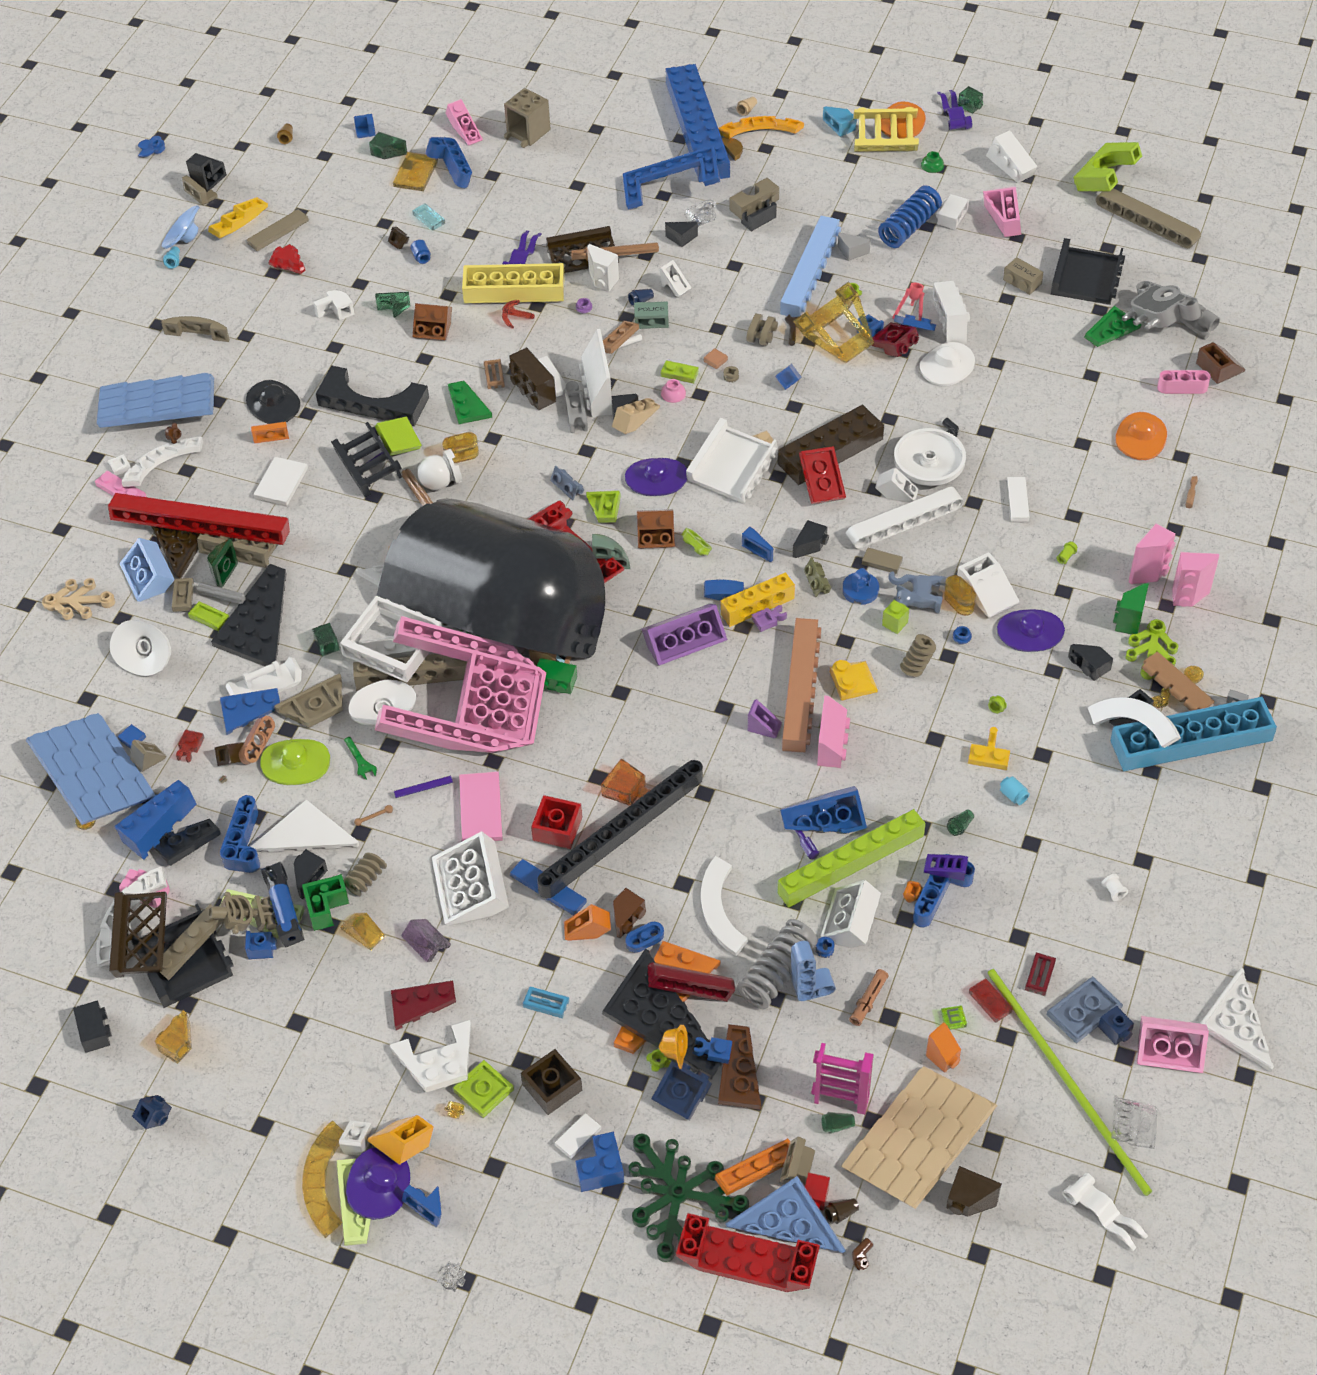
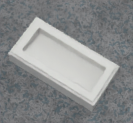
(578, 1136)

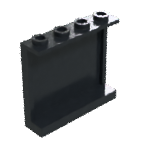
(1087, 274)
(199, 972)

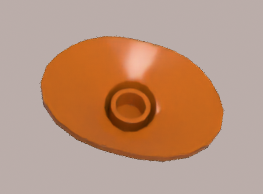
(918, 123)
(1141, 436)

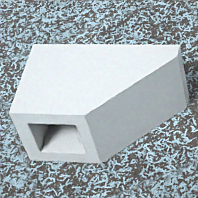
(896, 486)

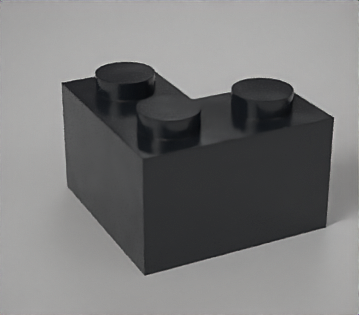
(205, 170)

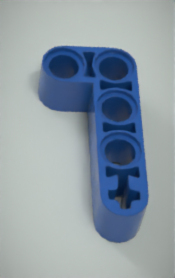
(453, 157)
(238, 851)
(937, 892)

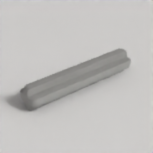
(221, 593)

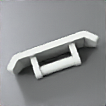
(268, 677)

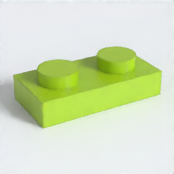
(679, 371)

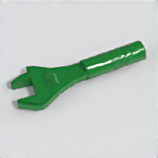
(363, 765)

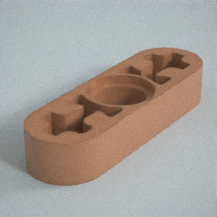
(249, 743)

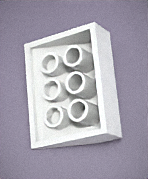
(596, 377)
(470, 880)

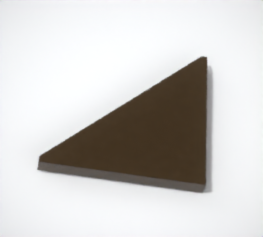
(178, 547)

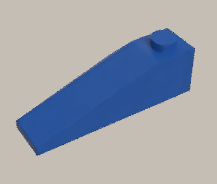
(832, 812)

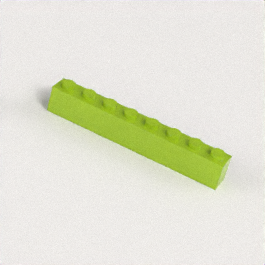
(850, 858)

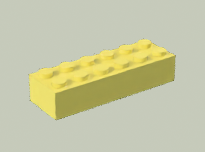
(513, 282)

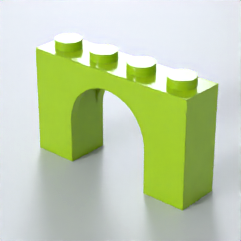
(1096, 172)

